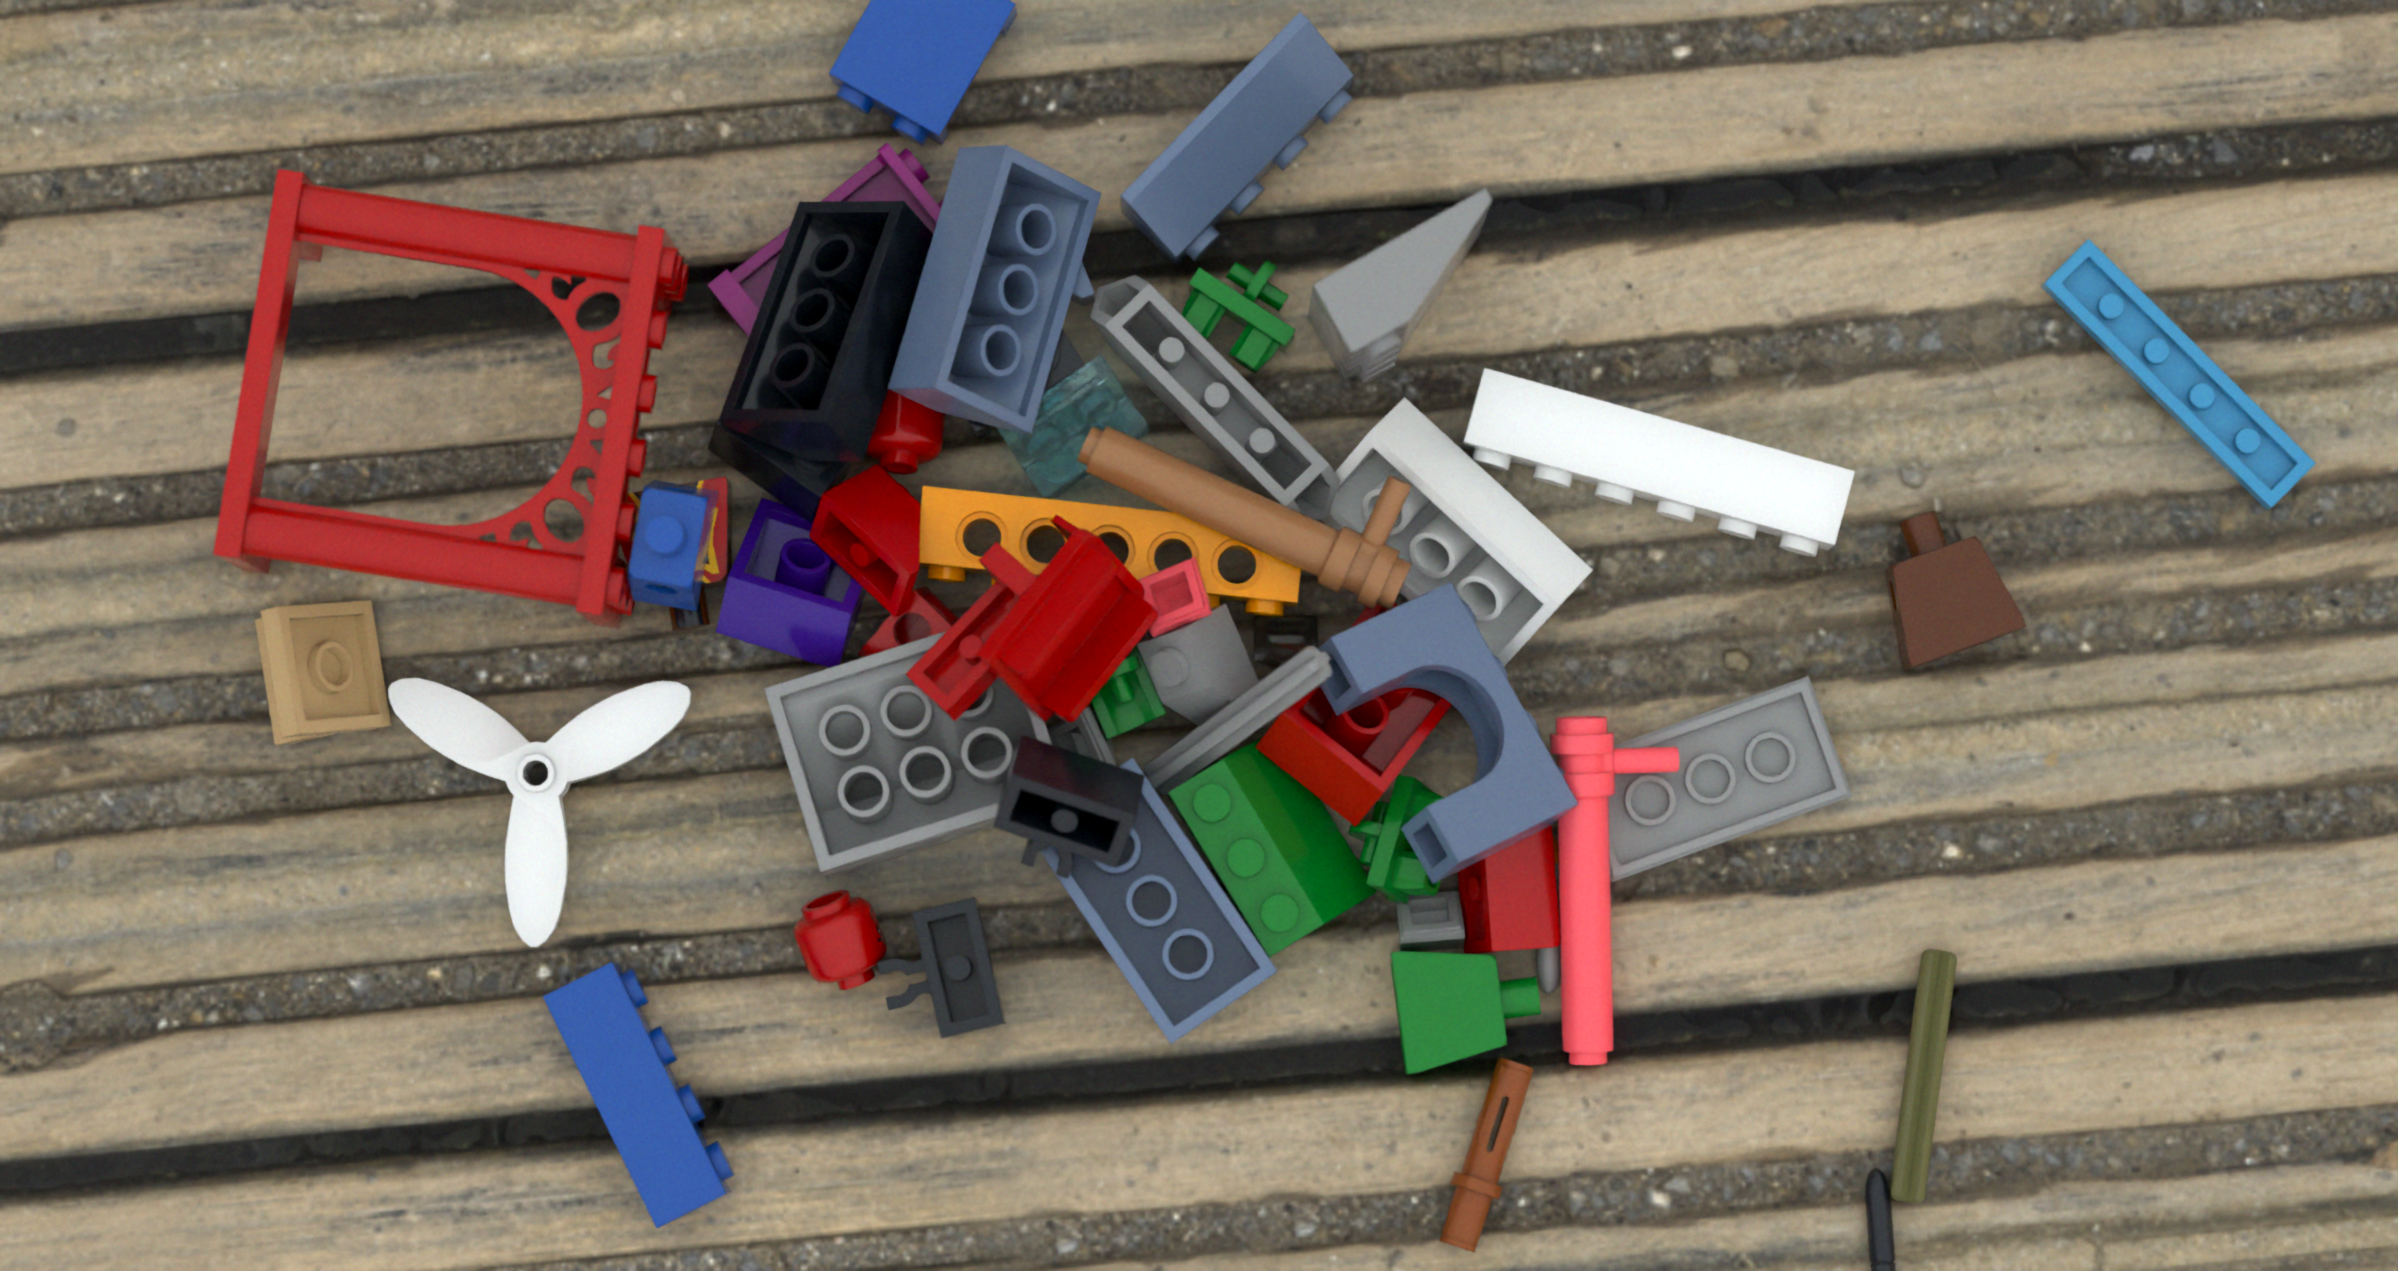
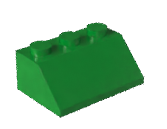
(1271, 847)

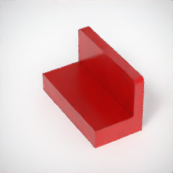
(1511, 898)

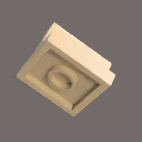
(322, 670)

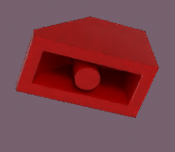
(873, 534)

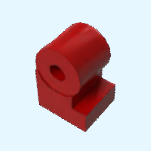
(922, 618)

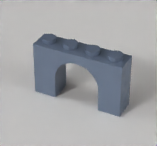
(1439, 649)

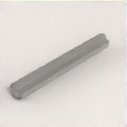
(1239, 719)

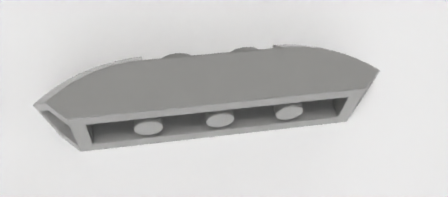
(1213, 398)

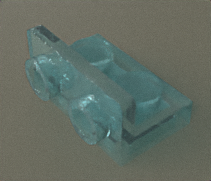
(1063, 421)

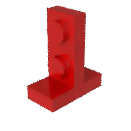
(950, 669)

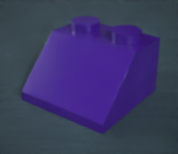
(789, 591)

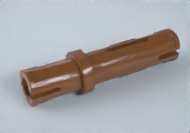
(1482, 1168)

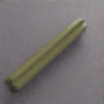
(1923, 1075)

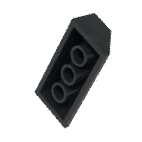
(829, 329)

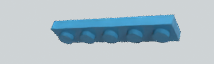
(2178, 374)

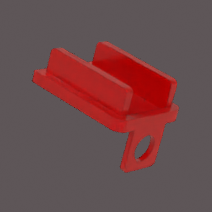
(1069, 628)

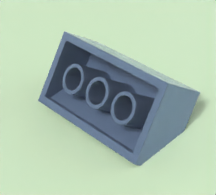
(1238, 141)
(995, 288)

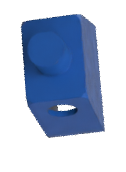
(671, 544)

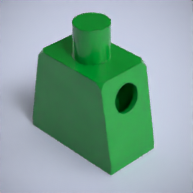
(1454, 1006)

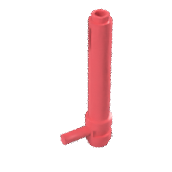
(1590, 765)

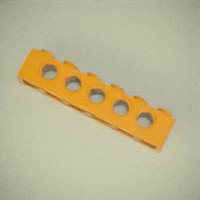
(951, 512)

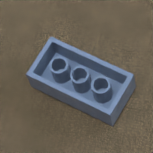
(1167, 921)

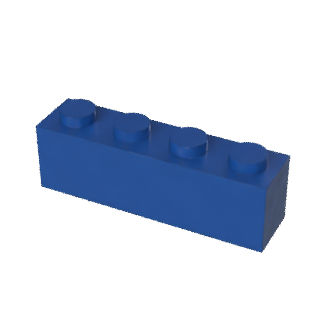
(638, 1094)

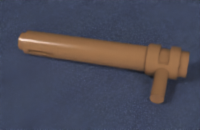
(1335, 556)

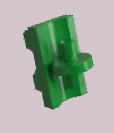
(1263, 331)
(1127, 698)
(1386, 849)

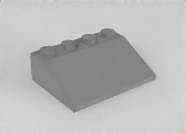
(1381, 298)
(886, 765)

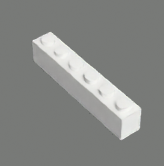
(1657, 461)

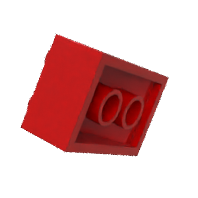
(1355, 754)

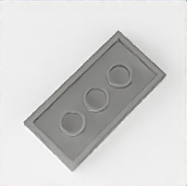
(1734, 776)

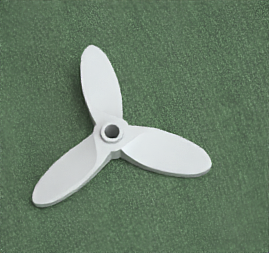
(582, 749)

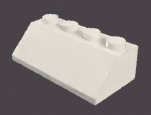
(1458, 529)

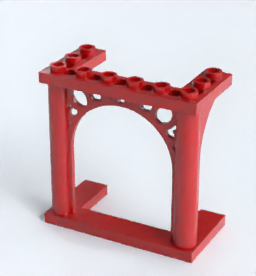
(587, 573)

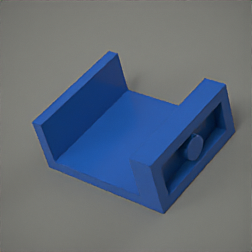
(918, 59)

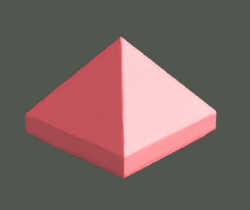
(1176, 595)

